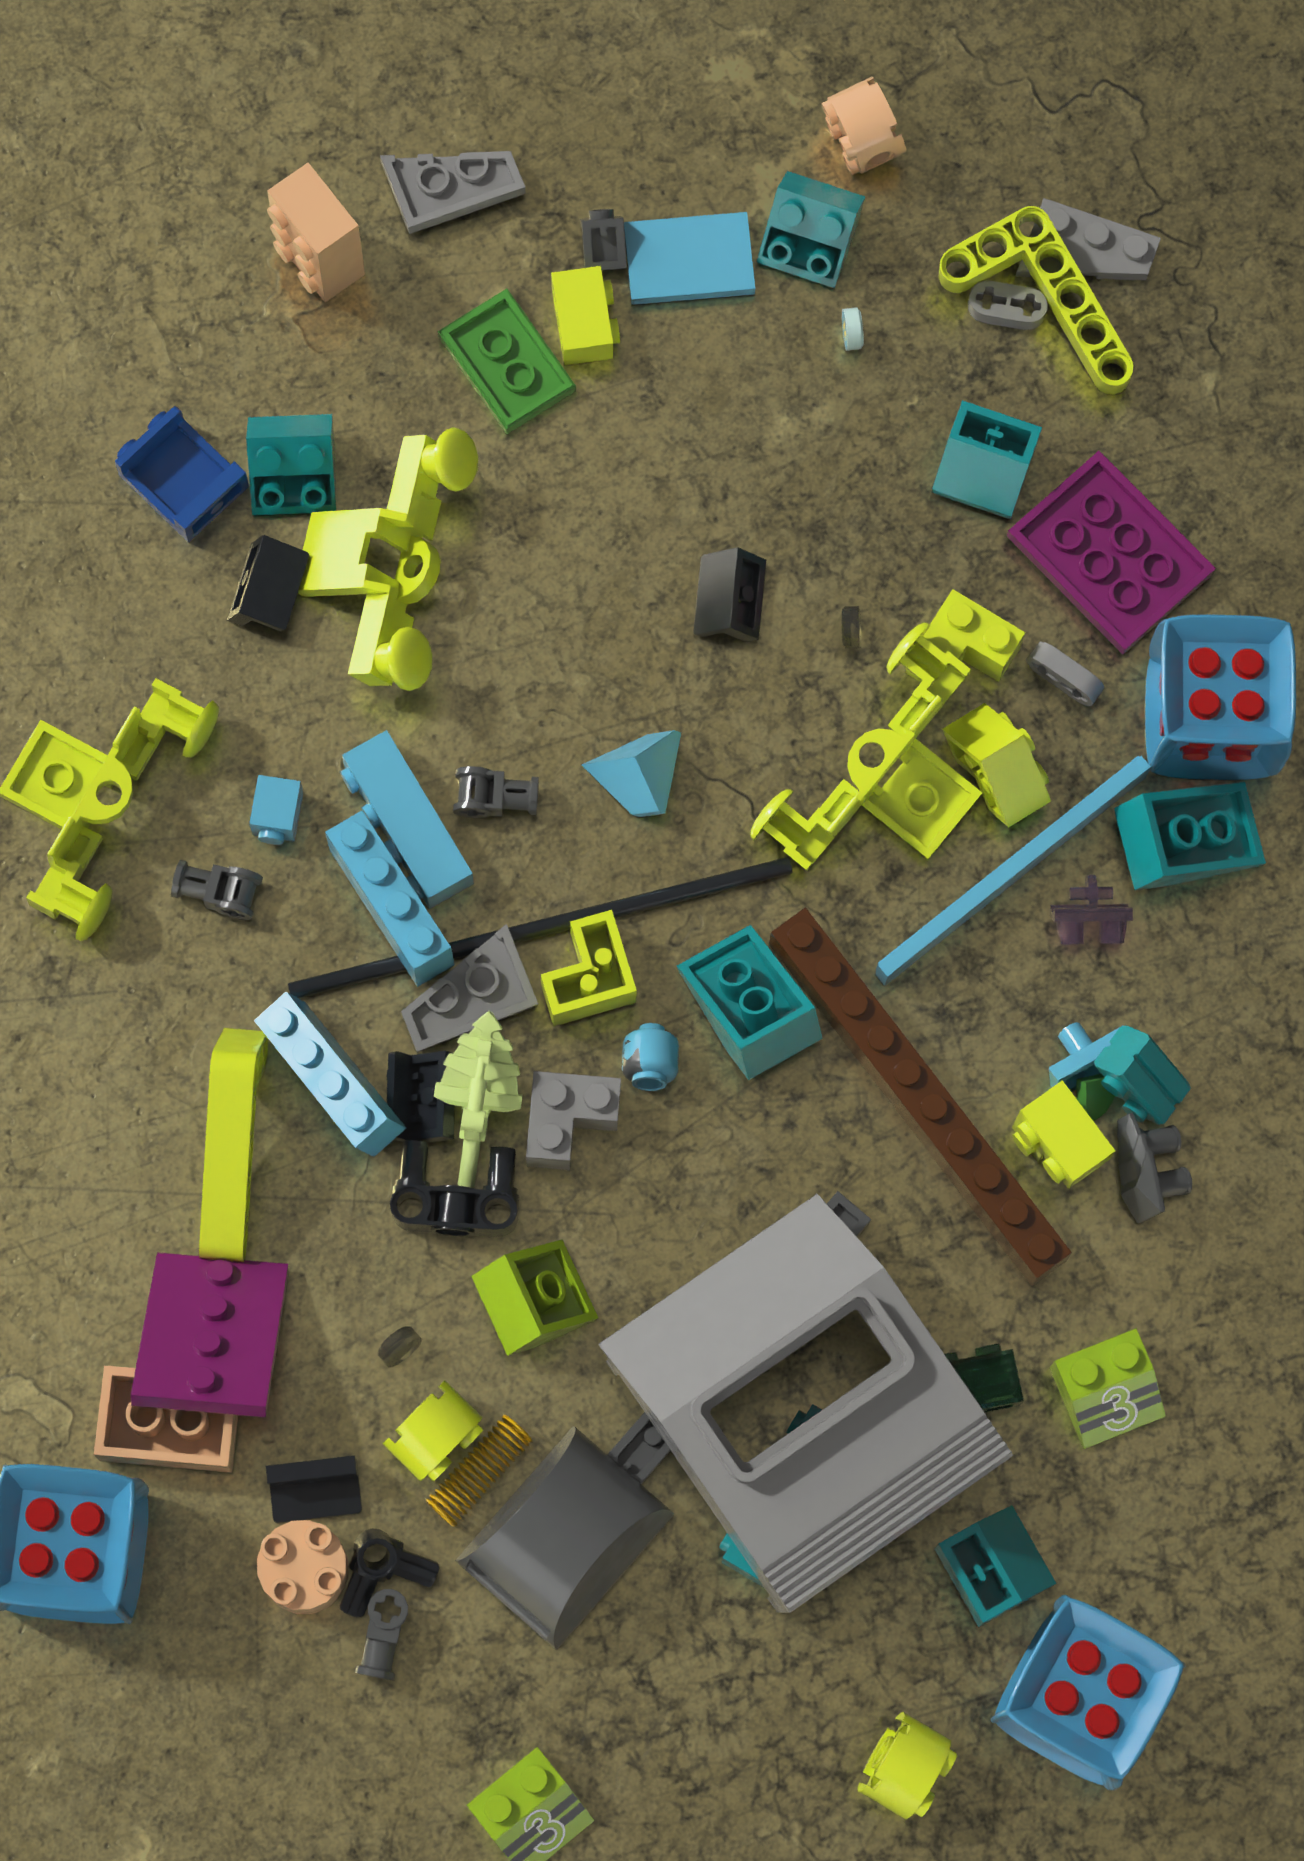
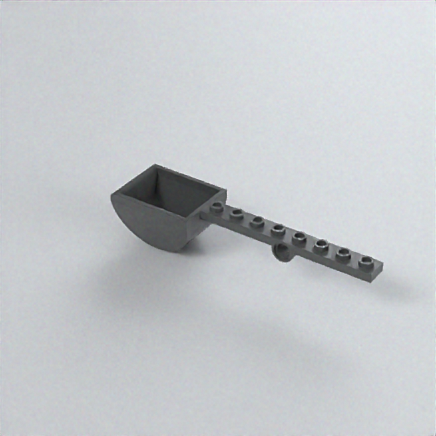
(580, 1519)

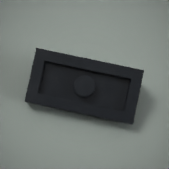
(268, 584)
(730, 594)
(314, 1489)

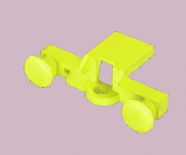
(338, 545)
(61, 781)
(920, 798)

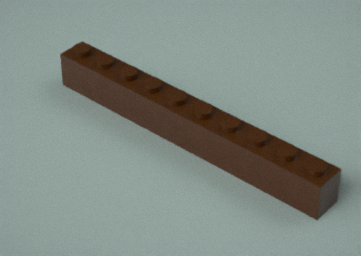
(919, 1097)

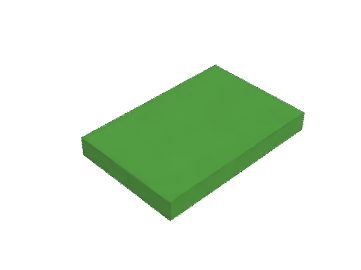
(506, 361)

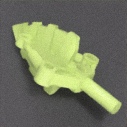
(481, 1081)

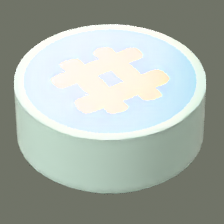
(852, 329)

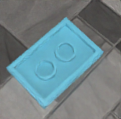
(689, 258)

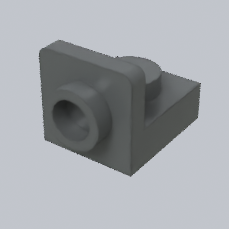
(603, 240)

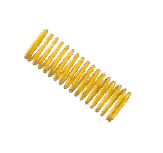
(513, 1427)

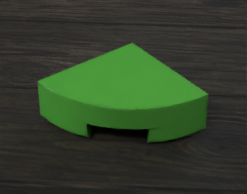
(1093, 1095)

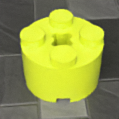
(434, 1432)
(907, 1766)

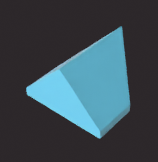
(639, 772)

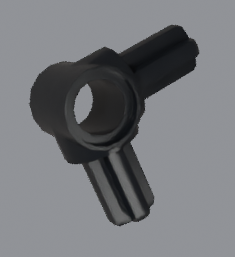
(367, 1574)

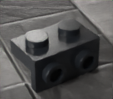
(412, 1099)

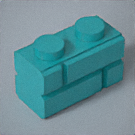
(1141, 1076)

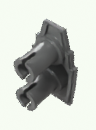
(1140, 1181)

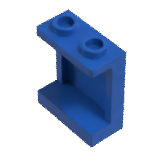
(180, 474)

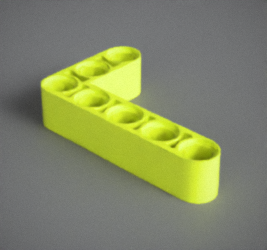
(1052, 285)
(229, 1142)

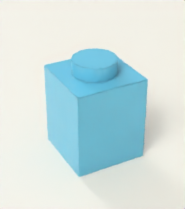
(276, 809)

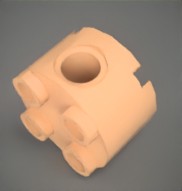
(863, 126)
(302, 1566)

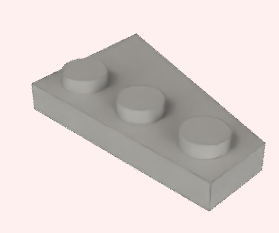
(482, 982)

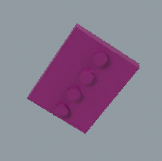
(1111, 552)
(210, 1335)

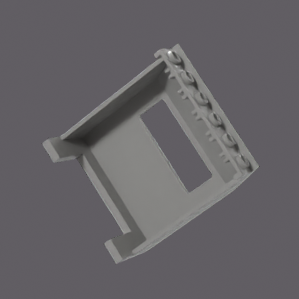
(854, 1468)

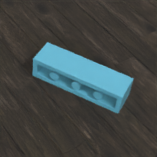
(407, 819)
(390, 898)
(330, 1074)

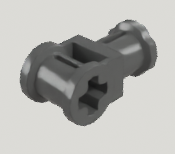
(493, 793)
(218, 888)
(382, 1637)

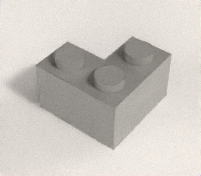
(567, 1103)

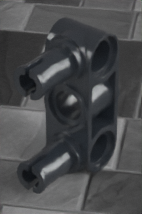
(454, 1208)

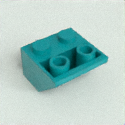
(810, 229)
(986, 459)
(291, 464)
(994, 1565)

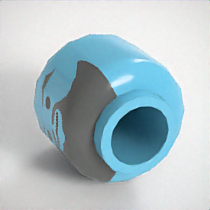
(650, 1057)

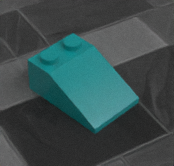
(1188, 834)
(751, 1002)

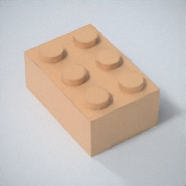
(315, 233)
(159, 1434)

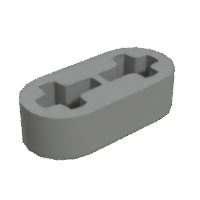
(1006, 305)
(1065, 673)

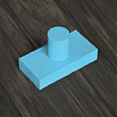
(1082, 1056)

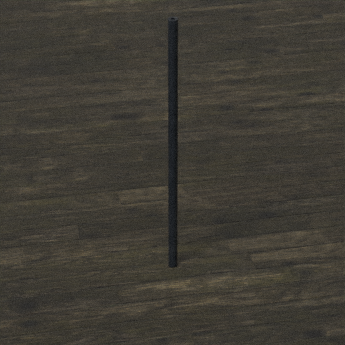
(554, 924)

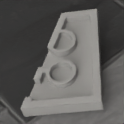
(445, 188)
(1097, 245)

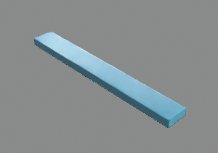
(1012, 870)

